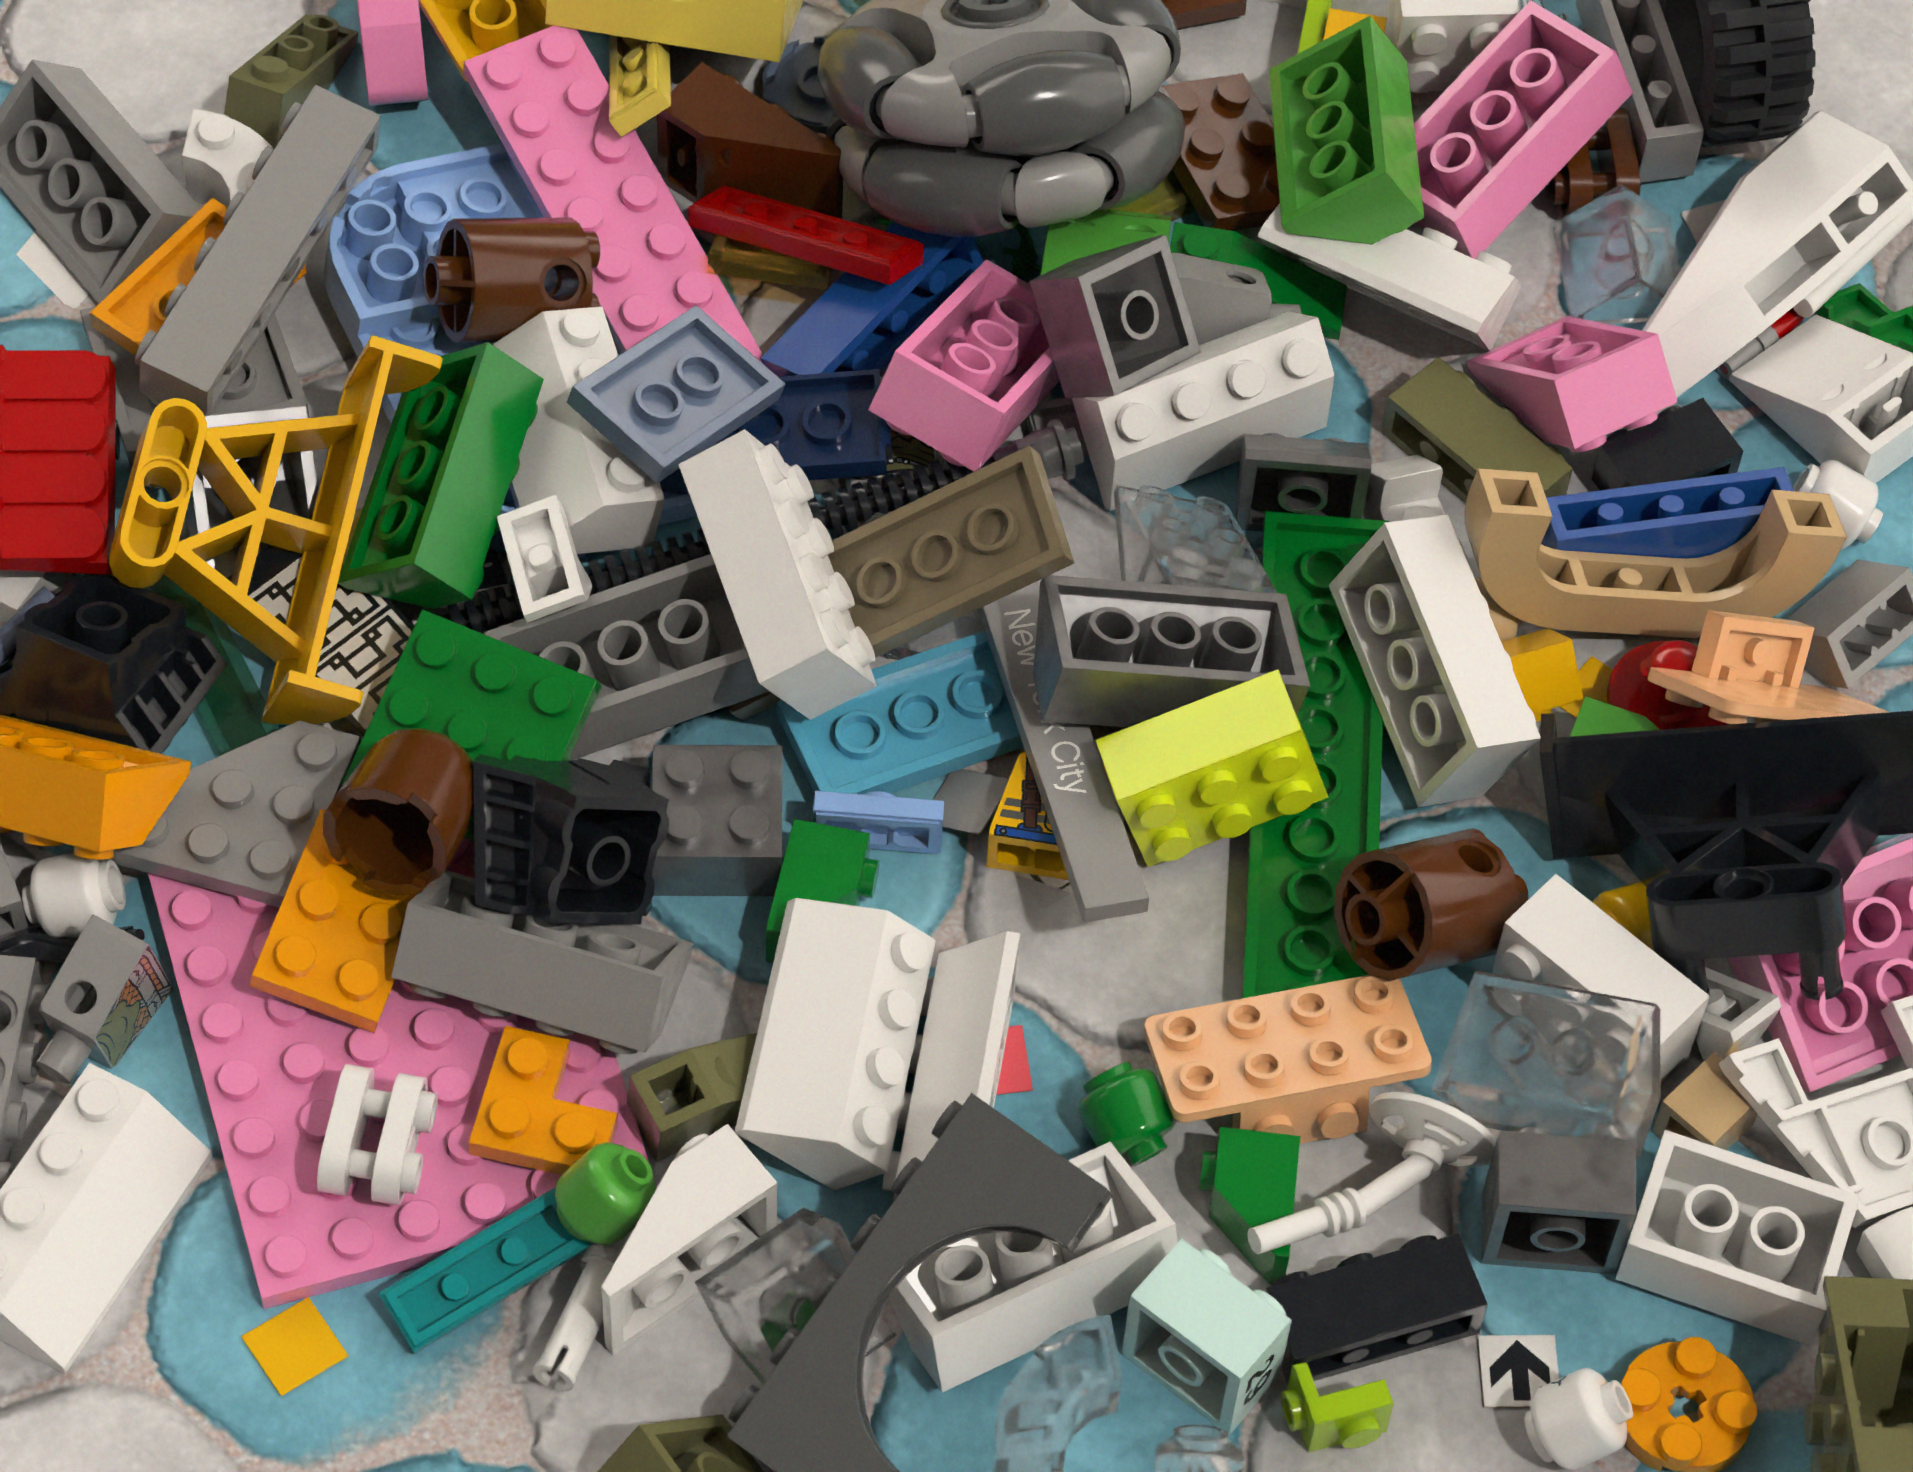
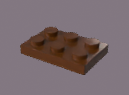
(1226, 152)

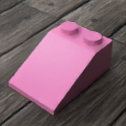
(1579, 380)

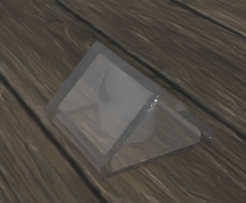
(1616, 258)

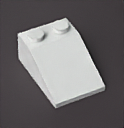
(700, 1215)

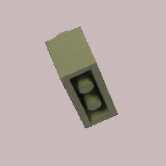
(1463, 430)

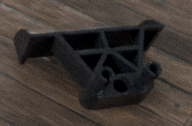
(1736, 827)

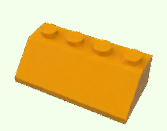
(81, 788)

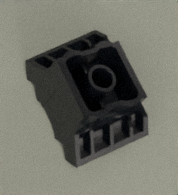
(109, 664)
(566, 839)

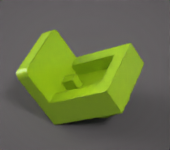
(1342, 1417)

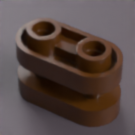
(1617, 160)

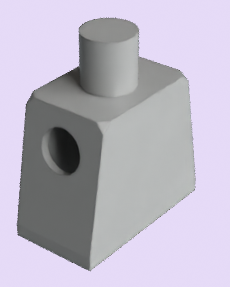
(1224, 296)

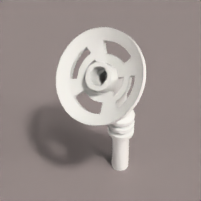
(1427, 1144)

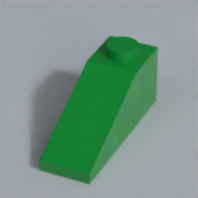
(1287, 279)

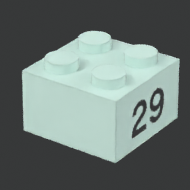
(1206, 1335)

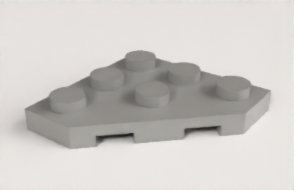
(248, 813)

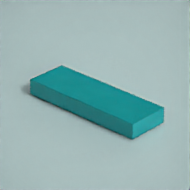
(481, 1272)

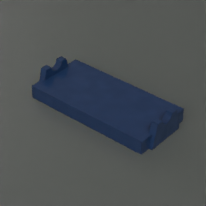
(821, 427)

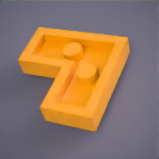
(520, 1113)

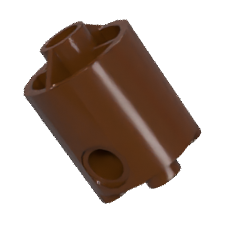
(507, 271)
(1426, 904)

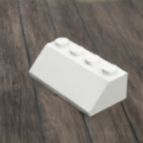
(1412, 276)
(1196, 412)
(602, 491)
(836, 1040)
(962, 1040)
(87, 1212)
(1014, 1290)

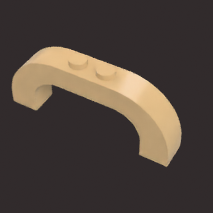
(1637, 594)

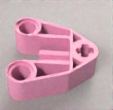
(392, 51)

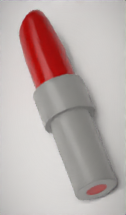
(1768, 337)

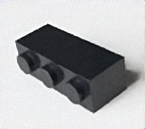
(1380, 1306)

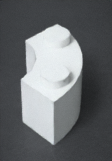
(219, 156)

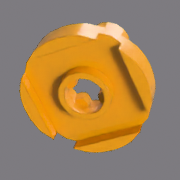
(1708, 1378)

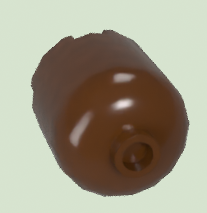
(403, 811)

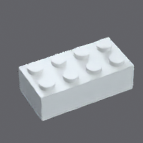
(779, 574)
(1434, 660)

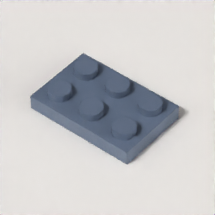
(675, 393)

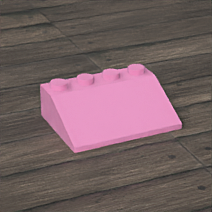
(1876, 964)

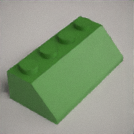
(1346, 138)

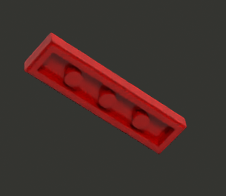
(806, 234)

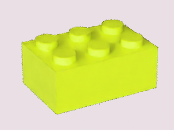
(1212, 769)

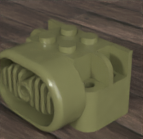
(1863, 1378)

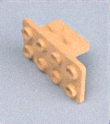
(1754, 671)
(1289, 1056)

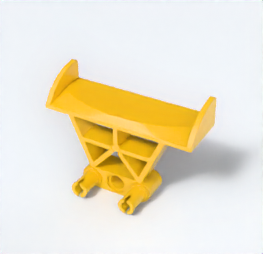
(168, 458)

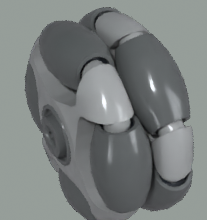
(1002, 109)

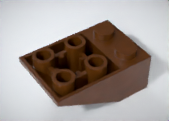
(734, 139)

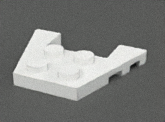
(1847, 1138)

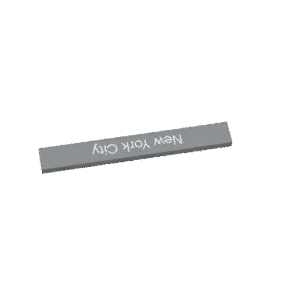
(1066, 772)

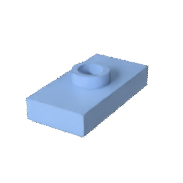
(890, 820)

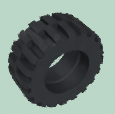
(1745, 65)

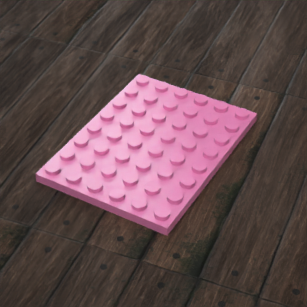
(274, 1083)

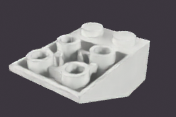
(1837, 395)

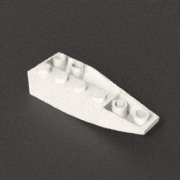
(1777, 242)

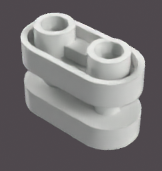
(395, 1165)

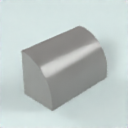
(1857, 621)

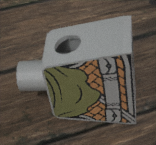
(100, 999)

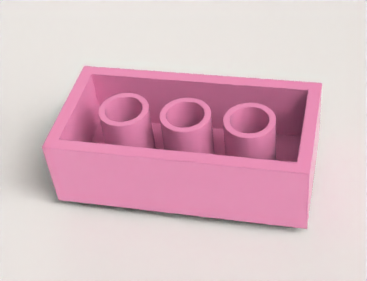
(1512, 124)
(970, 369)

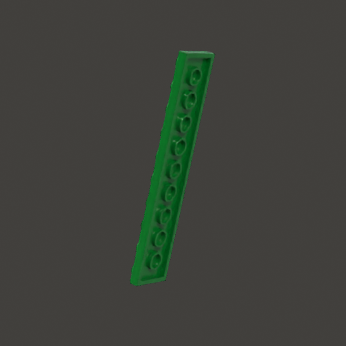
(1301, 856)

